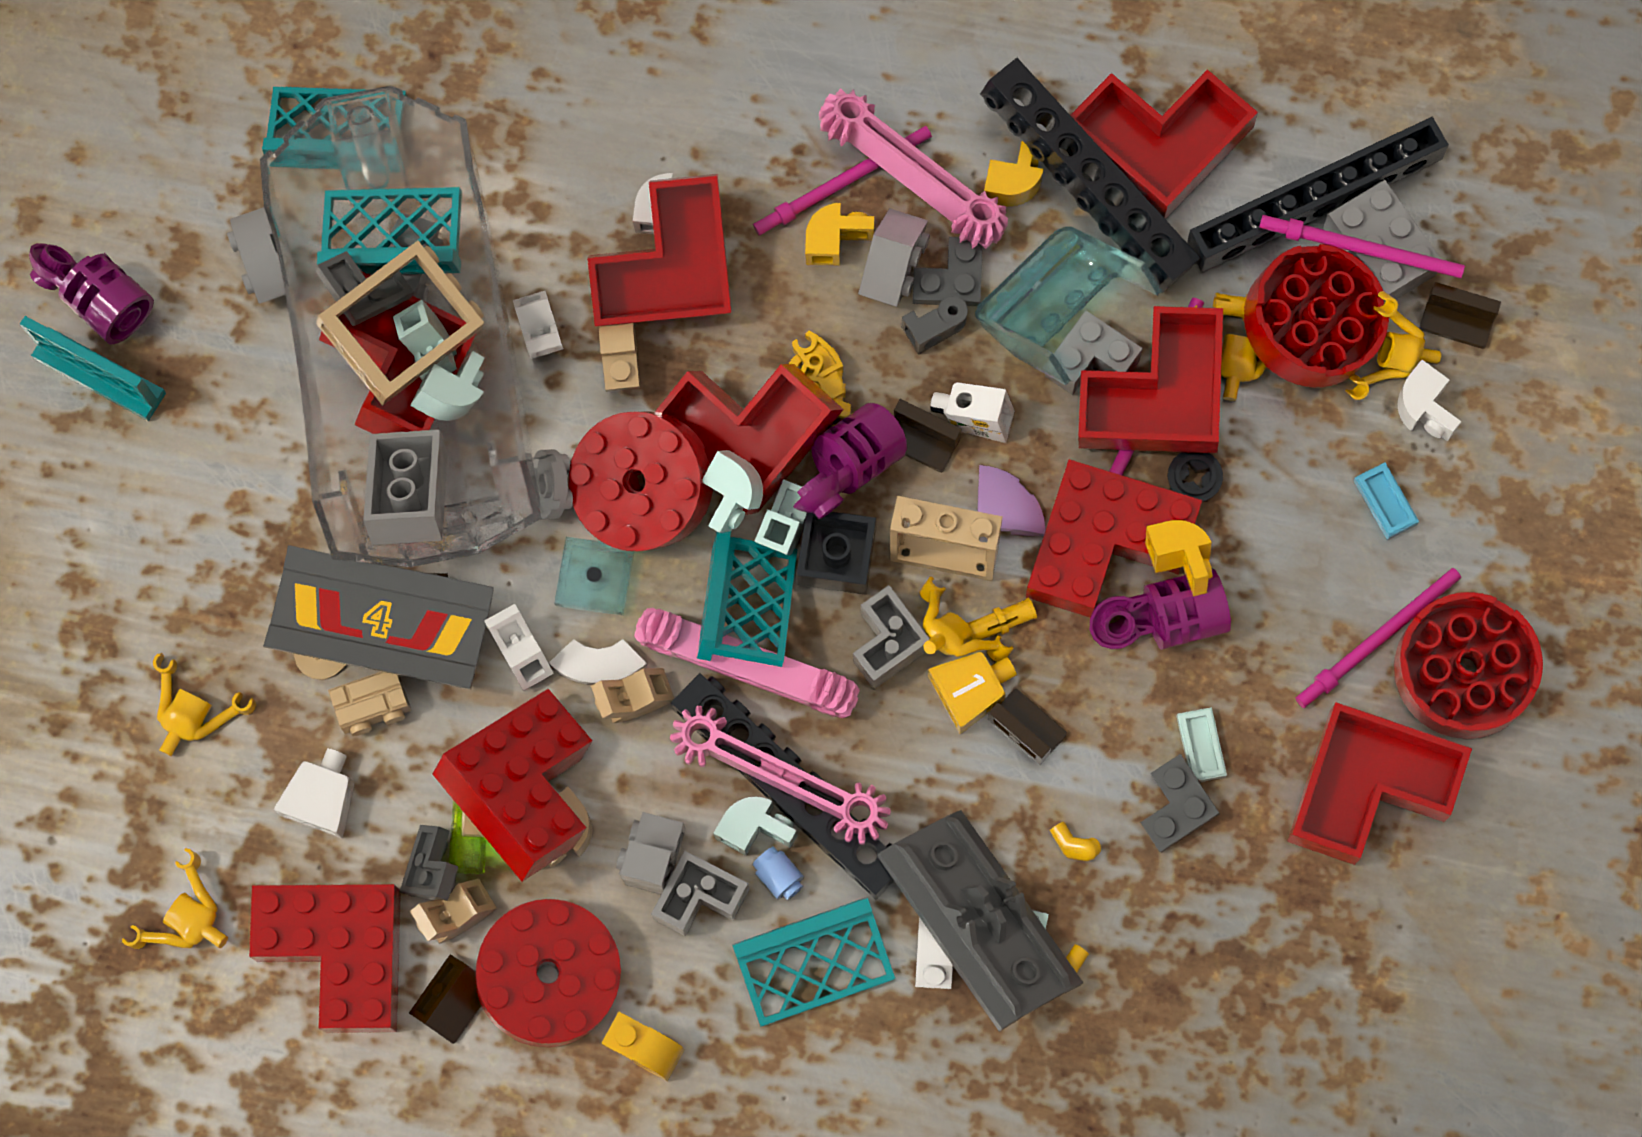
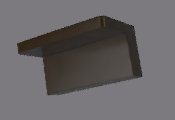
(1459, 315)
(927, 436)
(1027, 726)
(449, 1000)

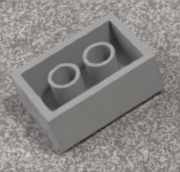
(1383, 219)
(405, 487)

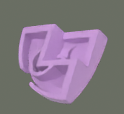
(1004, 496)

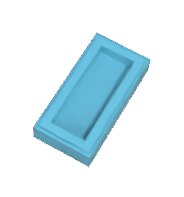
(1386, 500)

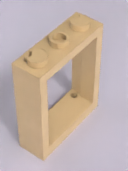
(360, 360)
(944, 538)

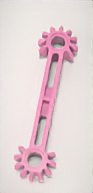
(973, 216)
(794, 680)
(779, 774)

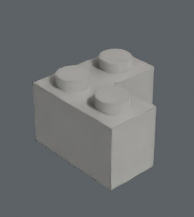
(892, 253)
(1096, 347)
(897, 639)
(651, 853)
(695, 885)

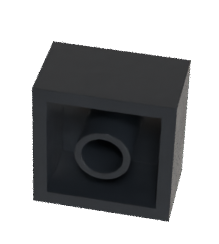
(837, 552)

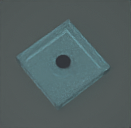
(593, 576)

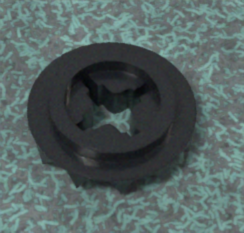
(1199, 462)

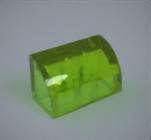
(465, 852)

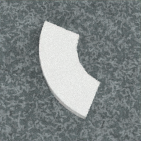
(592, 665)

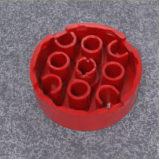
(1284, 308)
(608, 488)
(1460, 700)
(557, 936)

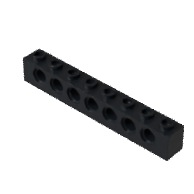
(1087, 157)
(1318, 192)
(708, 692)

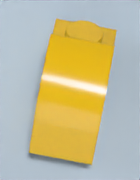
(1014, 182)
(829, 228)
(1181, 545)
(643, 1046)

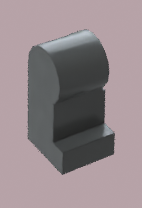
(935, 325)

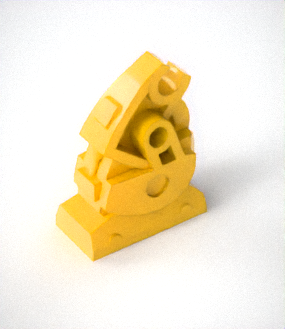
(824, 368)

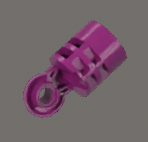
(93, 289)
(851, 457)
(1165, 611)

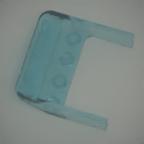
(1051, 290)

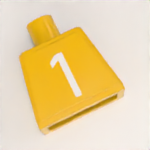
(970, 687)

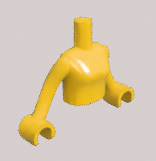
(1398, 352)
(1238, 364)
(951, 633)
(187, 712)
(186, 916)

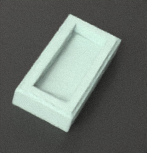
(1201, 744)

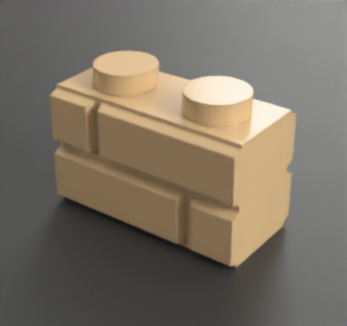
(369, 702)

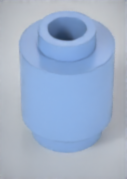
(778, 873)

